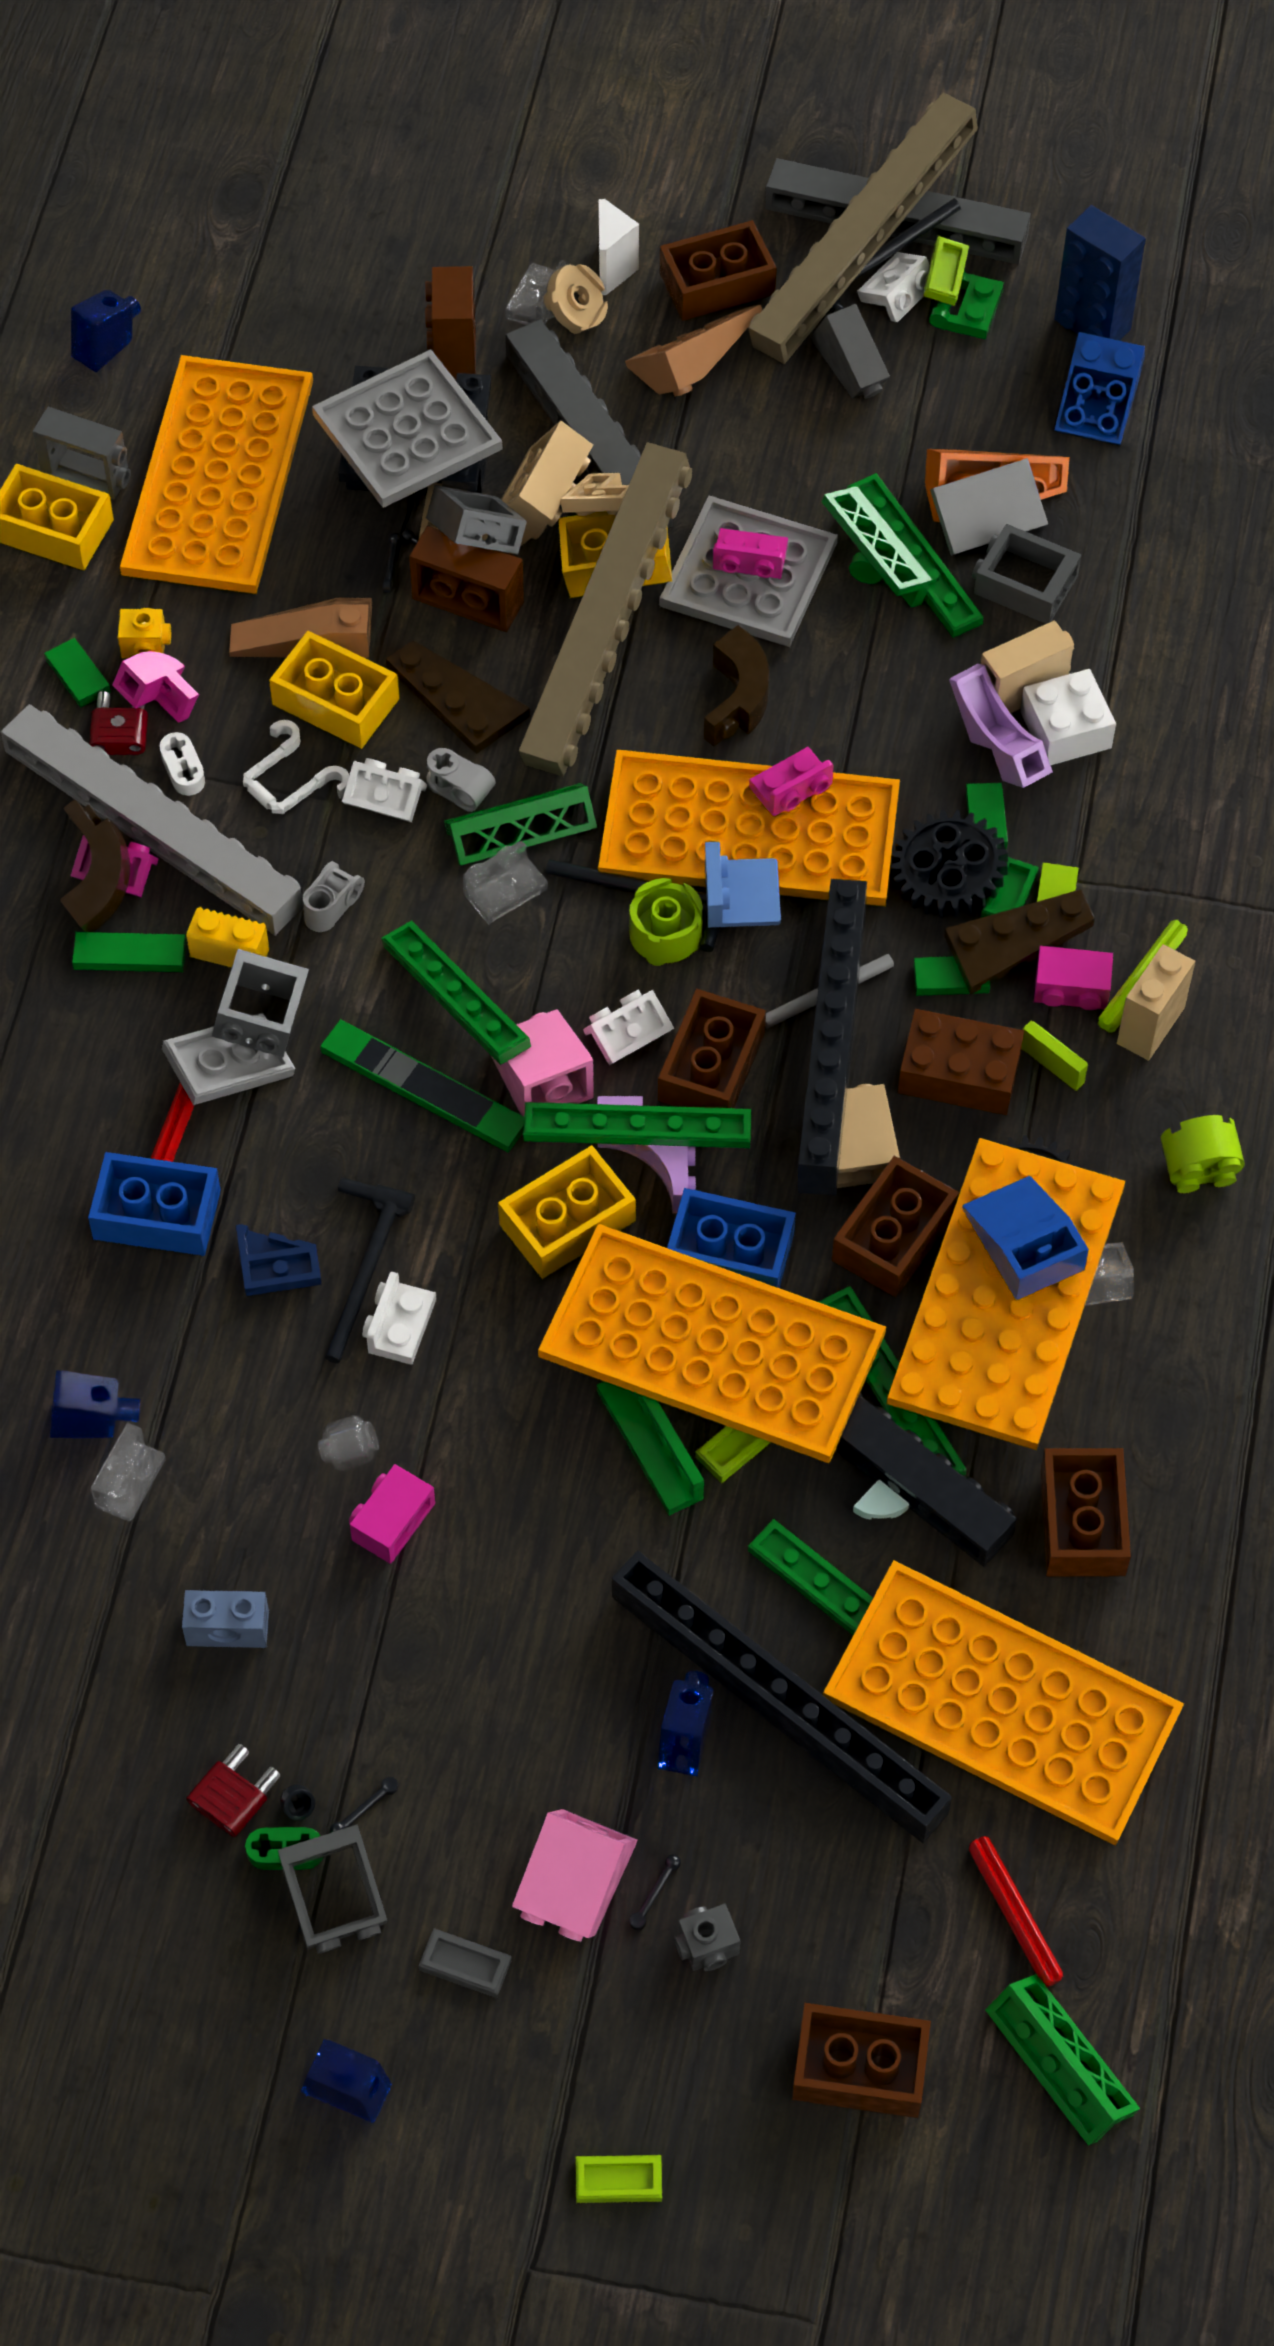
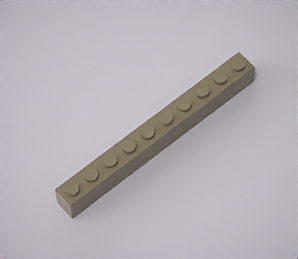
(863, 227)
(605, 610)

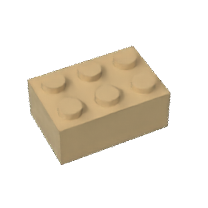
(546, 477)

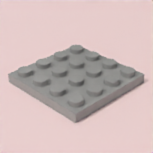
(407, 428)
(759, 605)

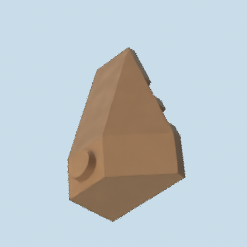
(691, 355)
(275, 635)

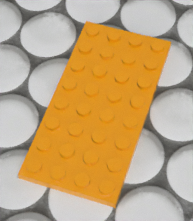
(217, 474)
(673, 804)
(712, 1342)
(976, 1349)
(1003, 1702)

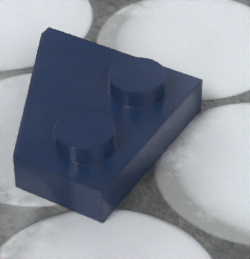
(276, 1262)

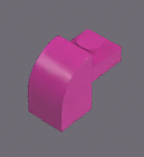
(158, 678)

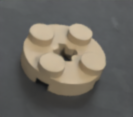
(562, 302)

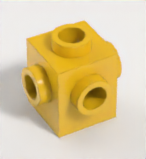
(142, 631)

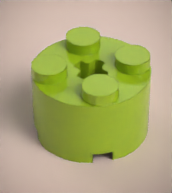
(665, 921)
(1202, 1153)

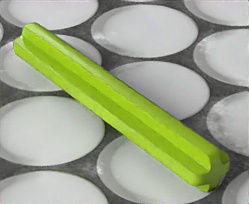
(1112, 1014)

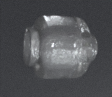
(348, 1443)

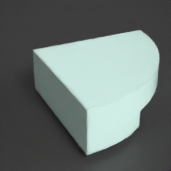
(880, 1503)

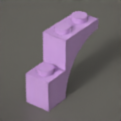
(989, 724)
(667, 1161)

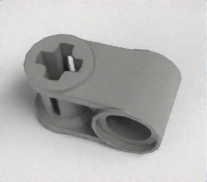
(460, 782)
(332, 892)

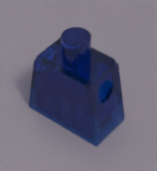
(101, 328)
(88, 1406)
(687, 1716)
(344, 2081)

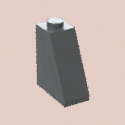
(851, 352)

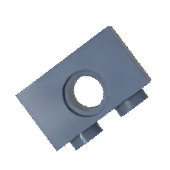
(225, 1618)

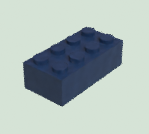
(1099, 276)

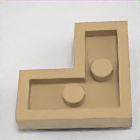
(595, 494)

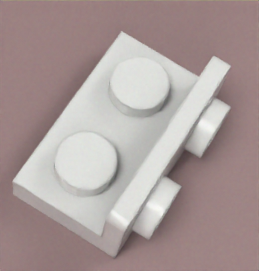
(897, 284)
(383, 790)
(630, 1026)
(398, 1320)

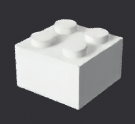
(1068, 716)

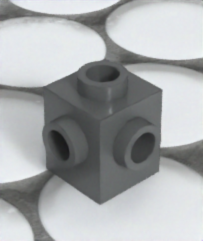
(707, 1938)

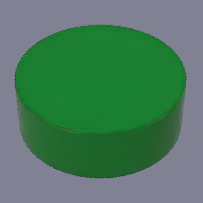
(862, 570)

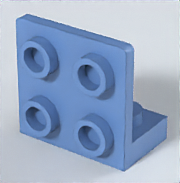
(740, 890)

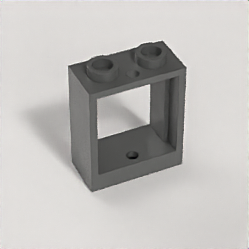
(61, 429)
(470, 515)
(1016, 595)
(265, 976)
(318, 1848)

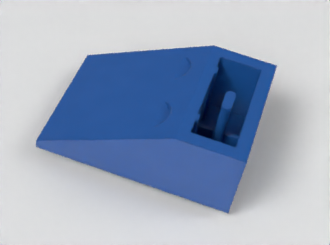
(1100, 388)
(1027, 1236)

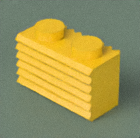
(219, 936)

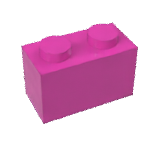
(1073, 977)
(391, 1513)

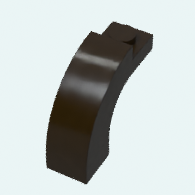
(746, 665)
(109, 871)

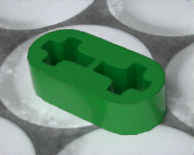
(278, 1838)

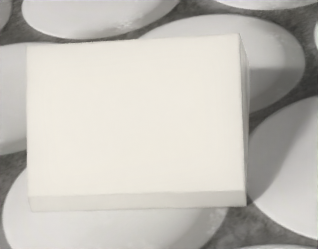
(616, 246)

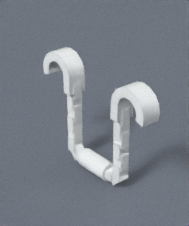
(285, 749)

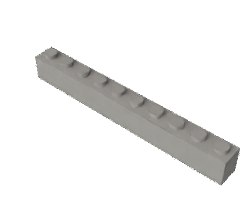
(153, 819)

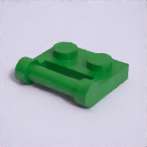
(976, 309)

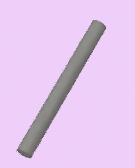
(810, 999)

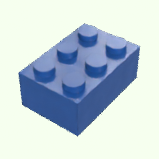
(154, 1203)
(734, 1235)

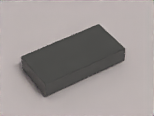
(465, 1963)

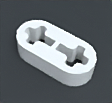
(188, 761)

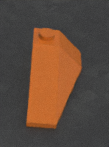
(952, 465)

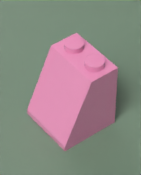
(553, 1068)
(573, 1874)

